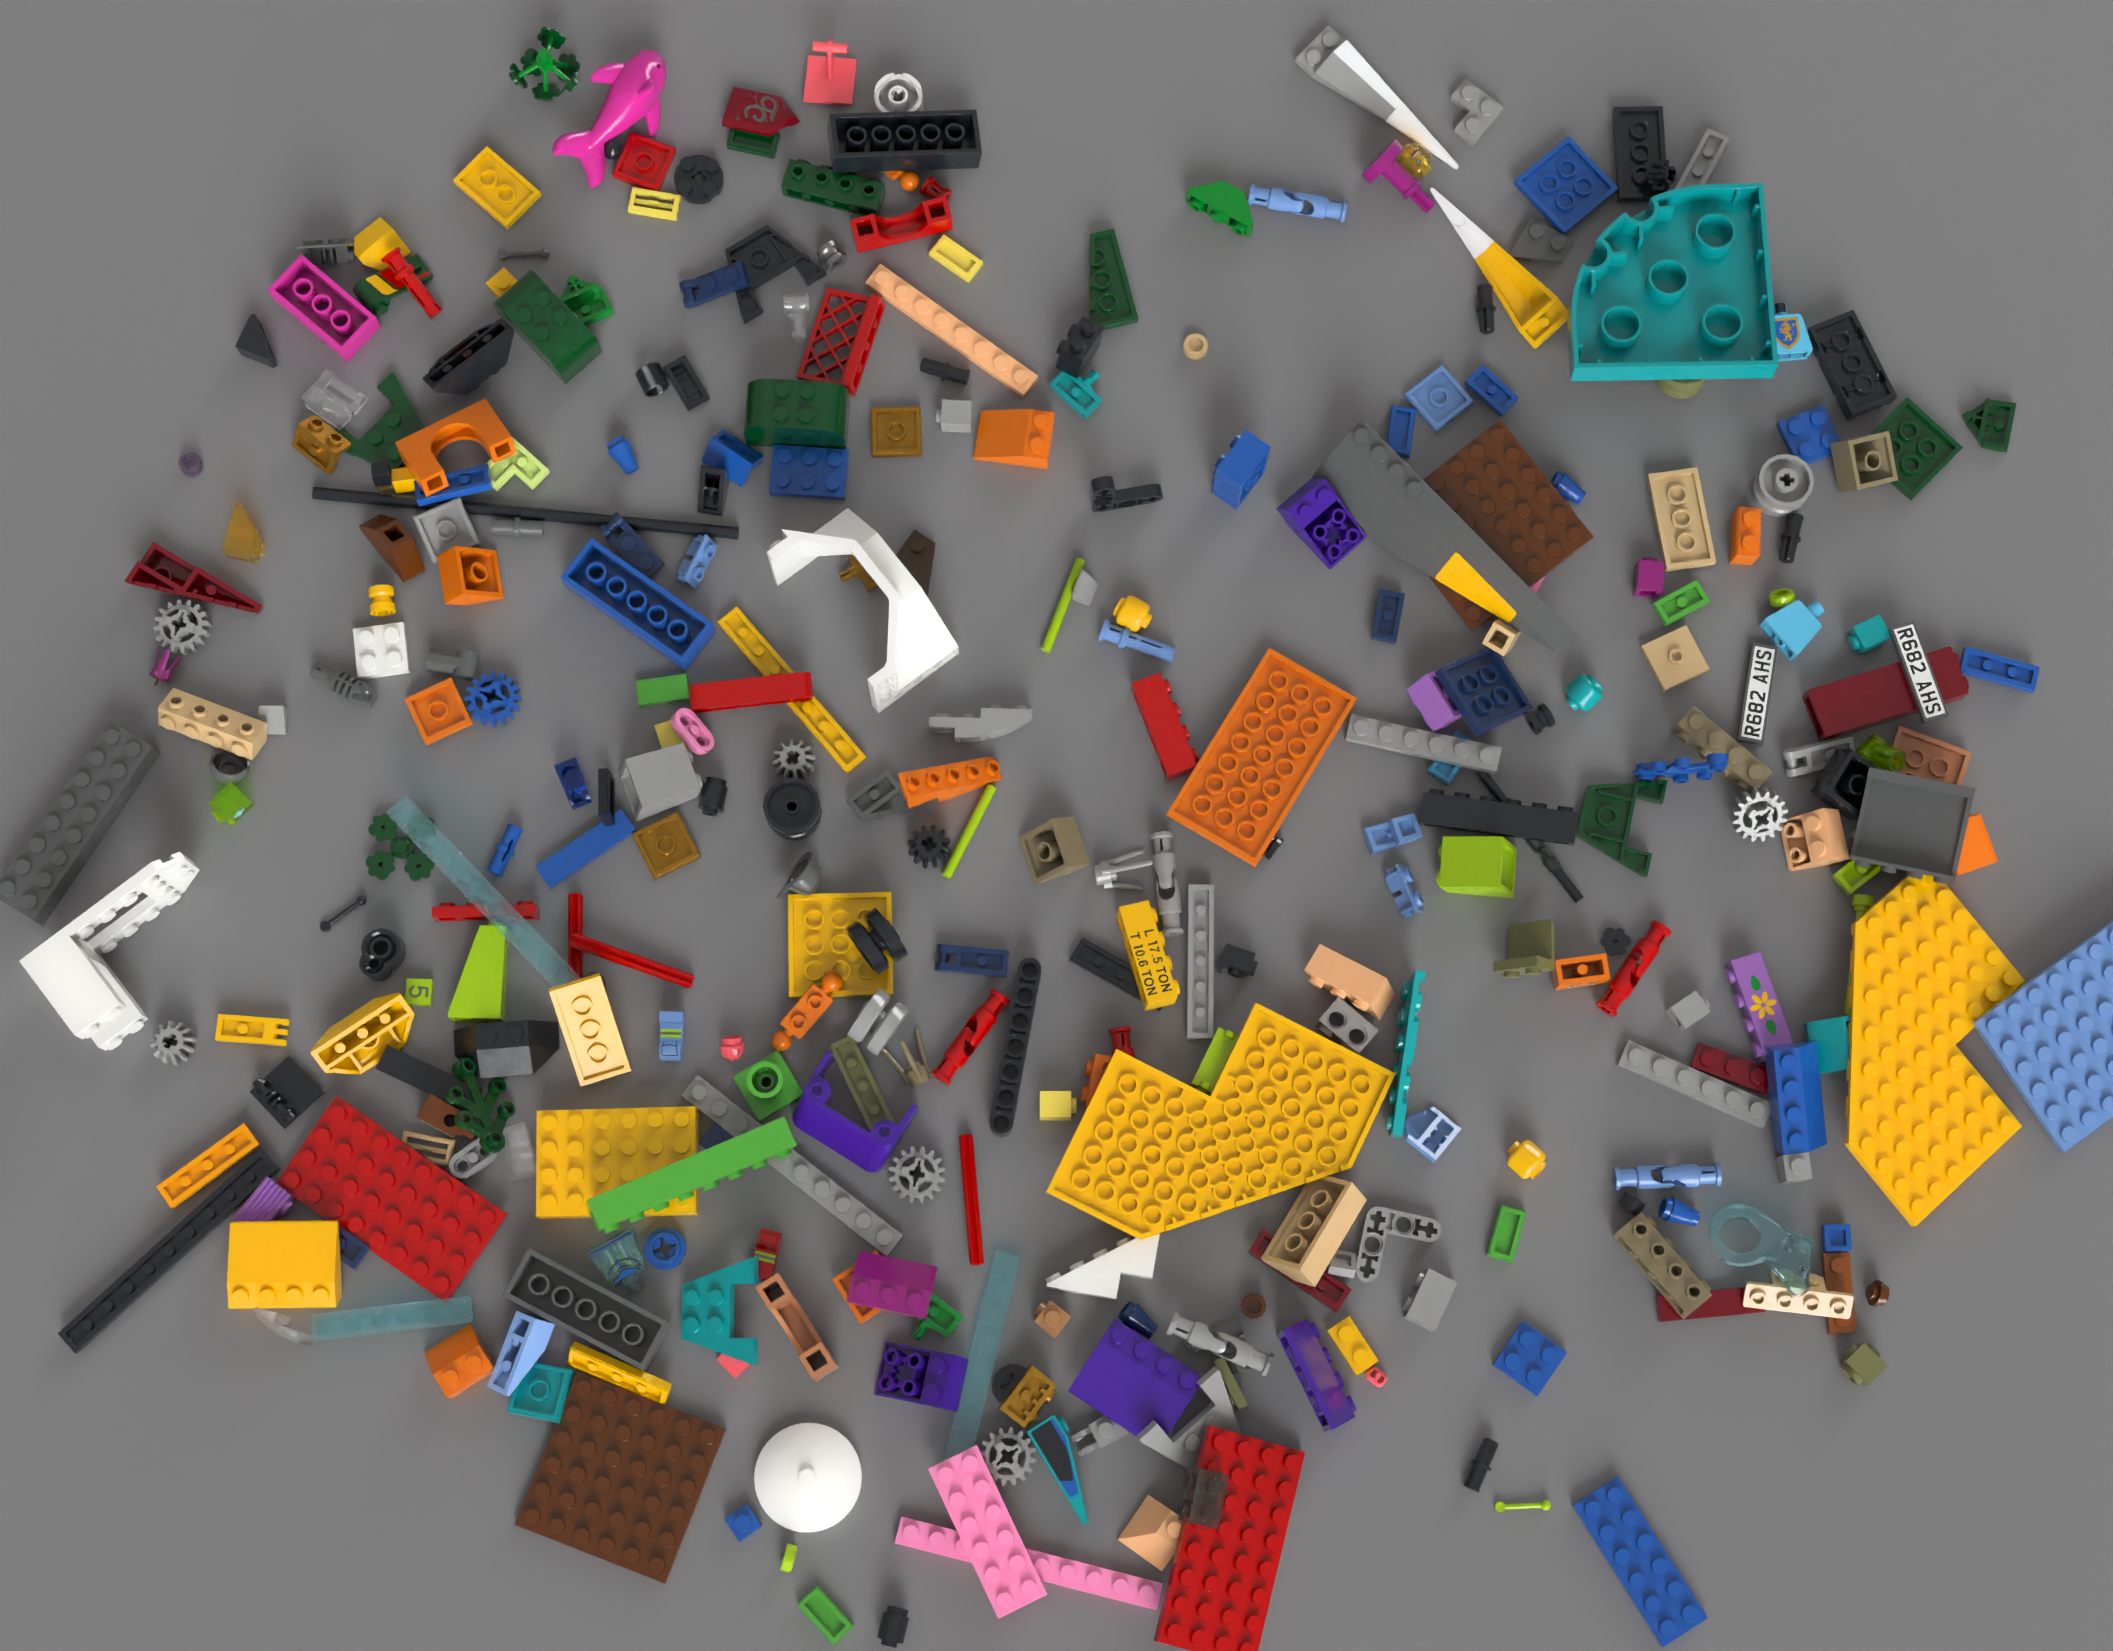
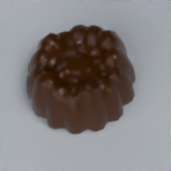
(1253, 1306)

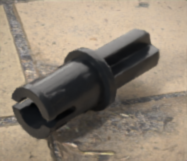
(1485, 308)
(944, 371)
(1790, 537)
(1481, 1464)

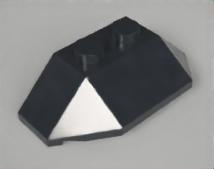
(472, 360)
(507, 1047)

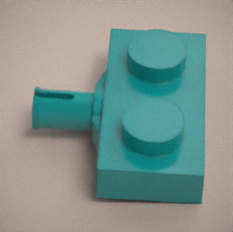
(1077, 392)

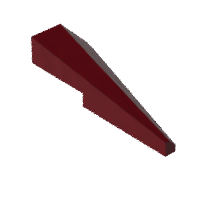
(173, 575)

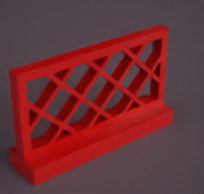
(862, 339)

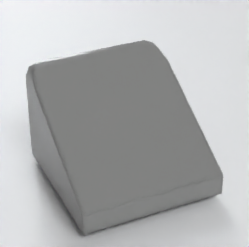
(1084, 588)
(275, 717)

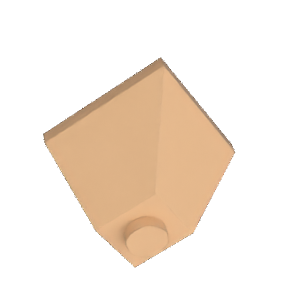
(1153, 1532)

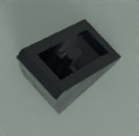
(254, 343)
(712, 490)

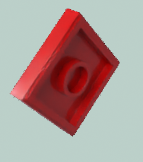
(644, 162)

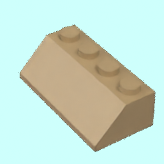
(1314, 1229)

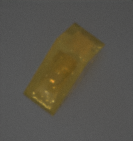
(243, 538)

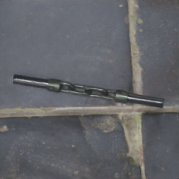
(1550, 862)

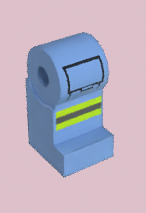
(671, 1035)

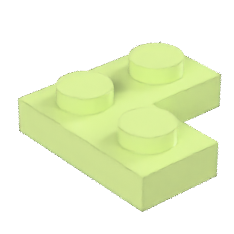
(521, 464)

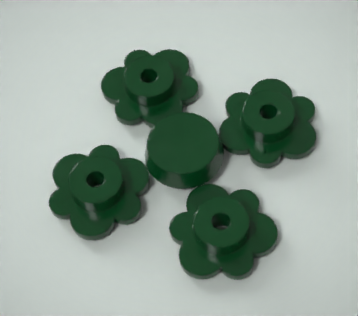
(400, 847)

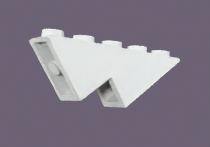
(1102, 1275)

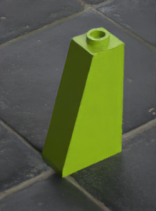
(484, 979)

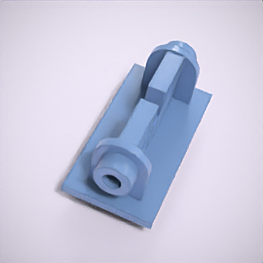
(702, 551)
(1402, 881)

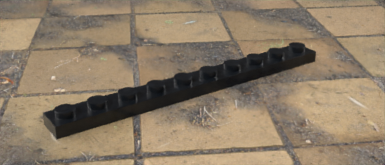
(168, 1252)

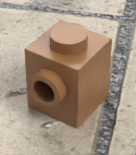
(1051, 1318)

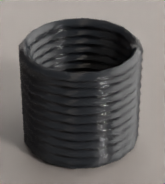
(652, 379)

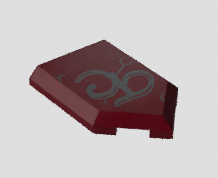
(757, 112)

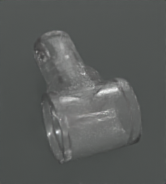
(796, 309)

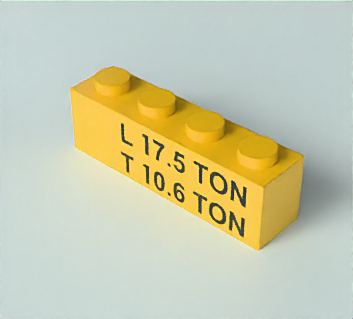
(1147, 955)

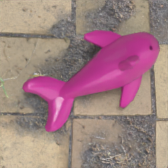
(631, 96)

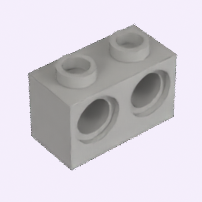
(1351, 1022)

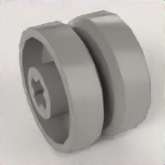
(1782, 485)
(875, 1020)

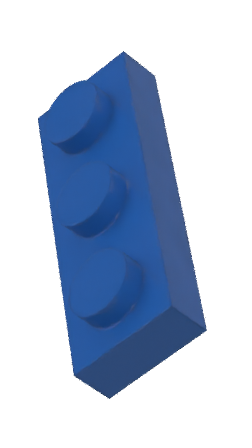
(460, 483)
(1999, 669)

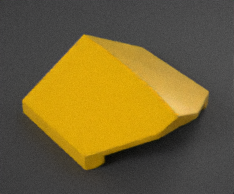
(376, 242)

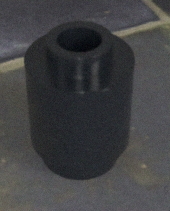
(713, 796)
(893, 1626)

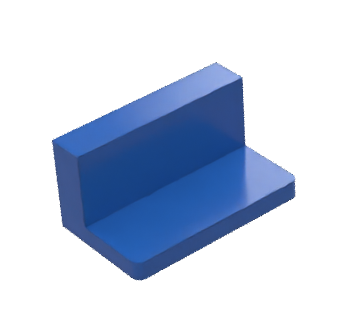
(731, 454)

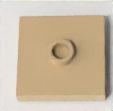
(1674, 658)

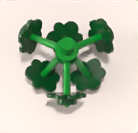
(535, 62)

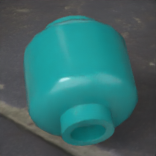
(1583, 692)

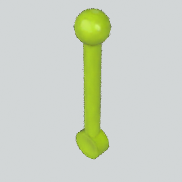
(1500, 1506)

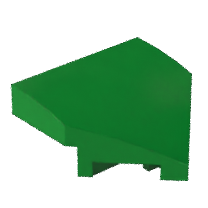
(586, 300)

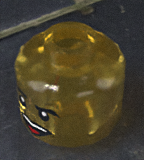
(1415, 159)

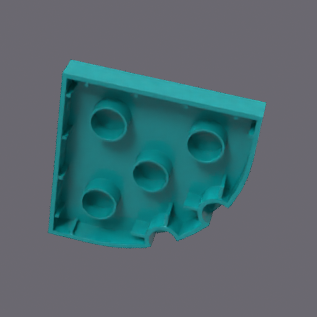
(1678, 291)

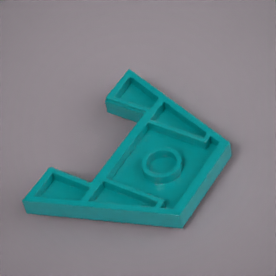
(709, 1311)

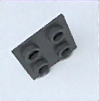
(316, 247)

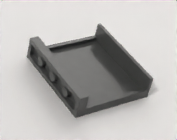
(1912, 825)

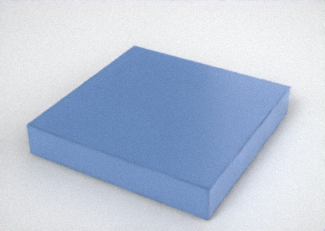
(1438, 399)

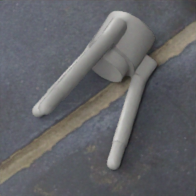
(1106, 871)

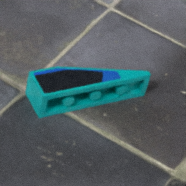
(1056, 1452)

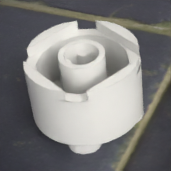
(898, 94)

